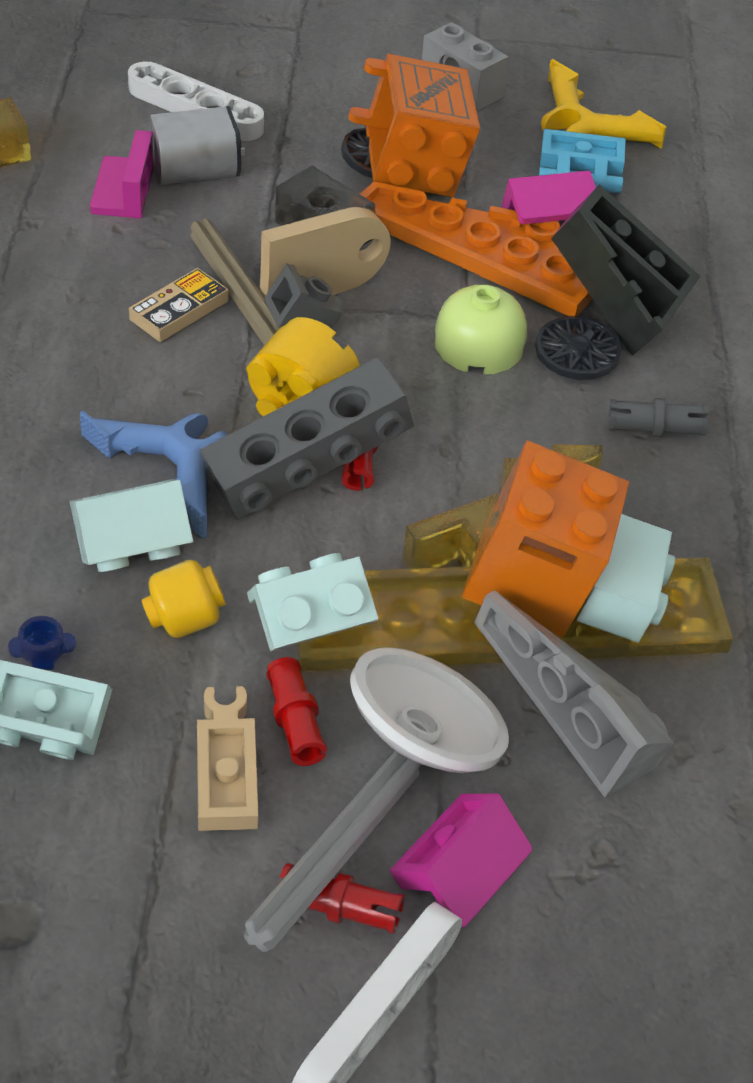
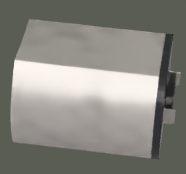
(196, 145)

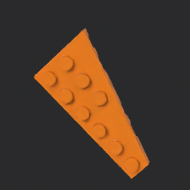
(484, 243)

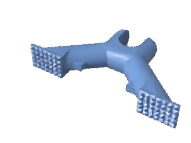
(174, 441)

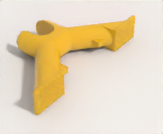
(576, 118)

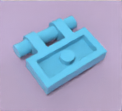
(584, 152)

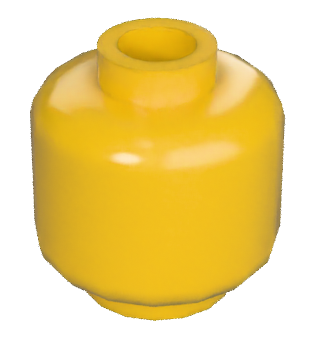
(184, 599)

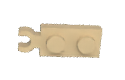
(226, 765)

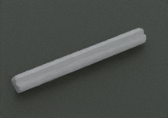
(329, 853)

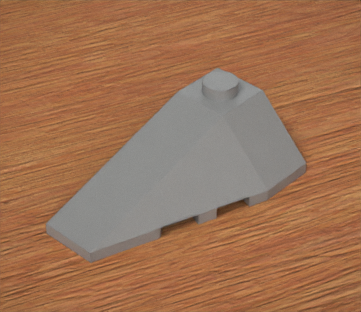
(587, 708)

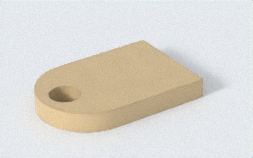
(327, 249)

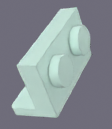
(313, 602)
(51, 709)

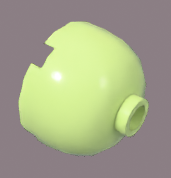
(481, 329)

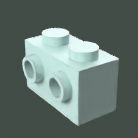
(131, 523)
(631, 584)

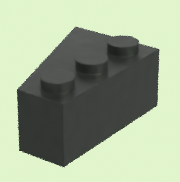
(624, 268)

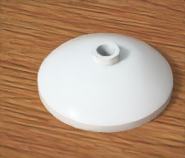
(428, 711)

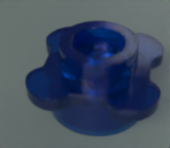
(37, 632)

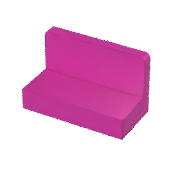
(125, 180)
(547, 196)
(465, 854)

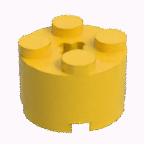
(297, 362)

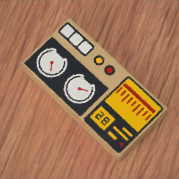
(178, 304)

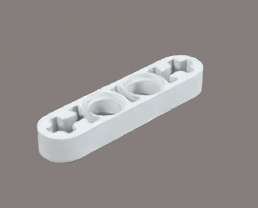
(160, 84)
(381, 998)

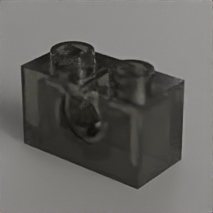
(314, 194)

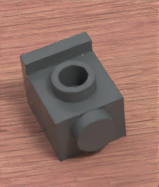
(302, 297)

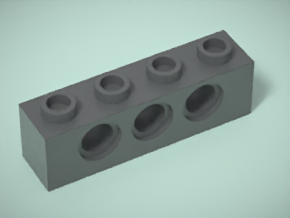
(308, 438)

